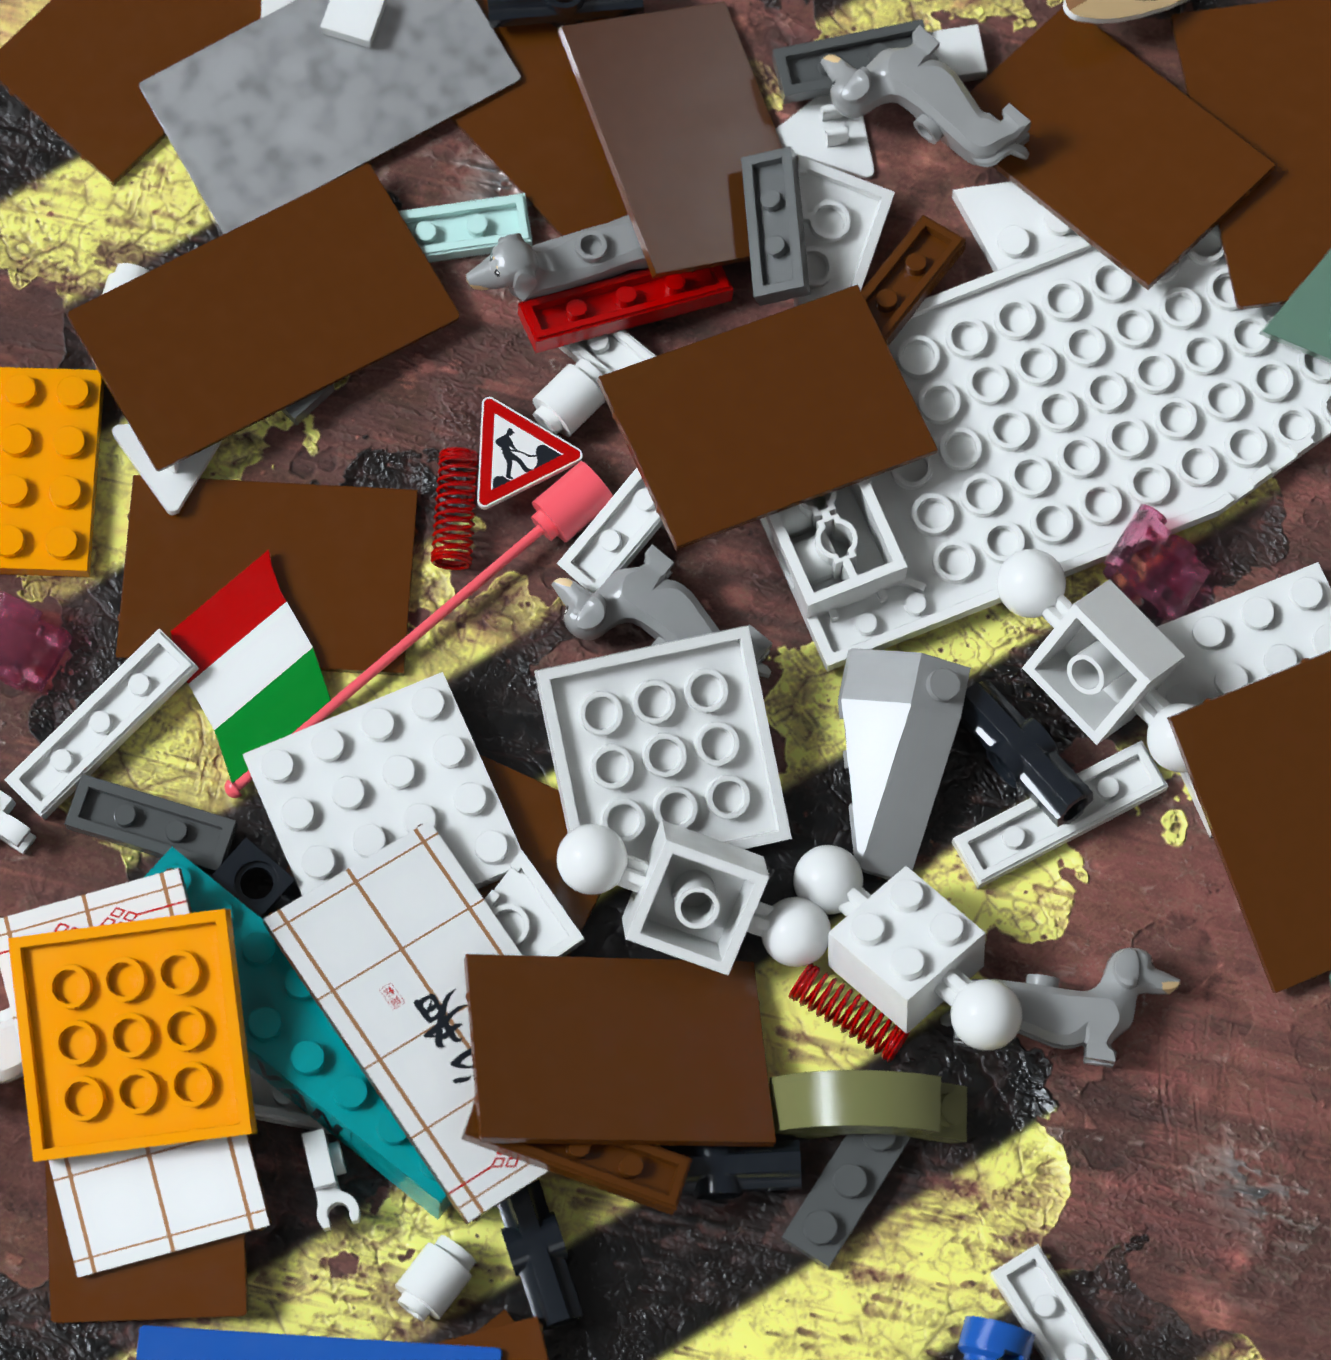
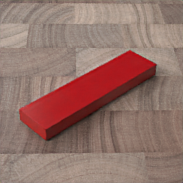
(619, 305)

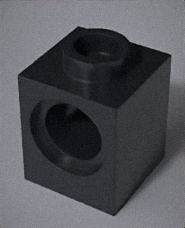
(250, 863)

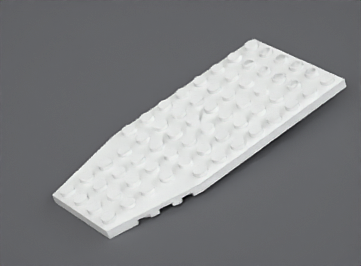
(1053, 419)

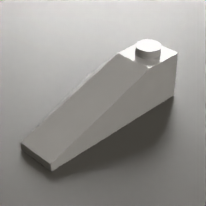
(898, 738)

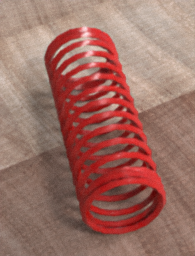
(458, 458)
(891, 1043)

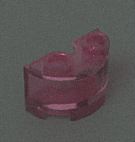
(1158, 570)
(28, 645)

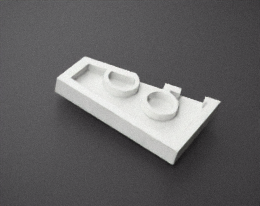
(1009, 223)
(840, 226)
(532, 912)

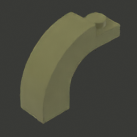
(868, 1103)

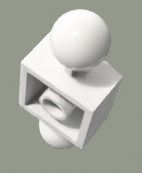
(1099, 657)
(693, 896)
(907, 949)

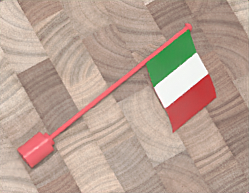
(259, 667)

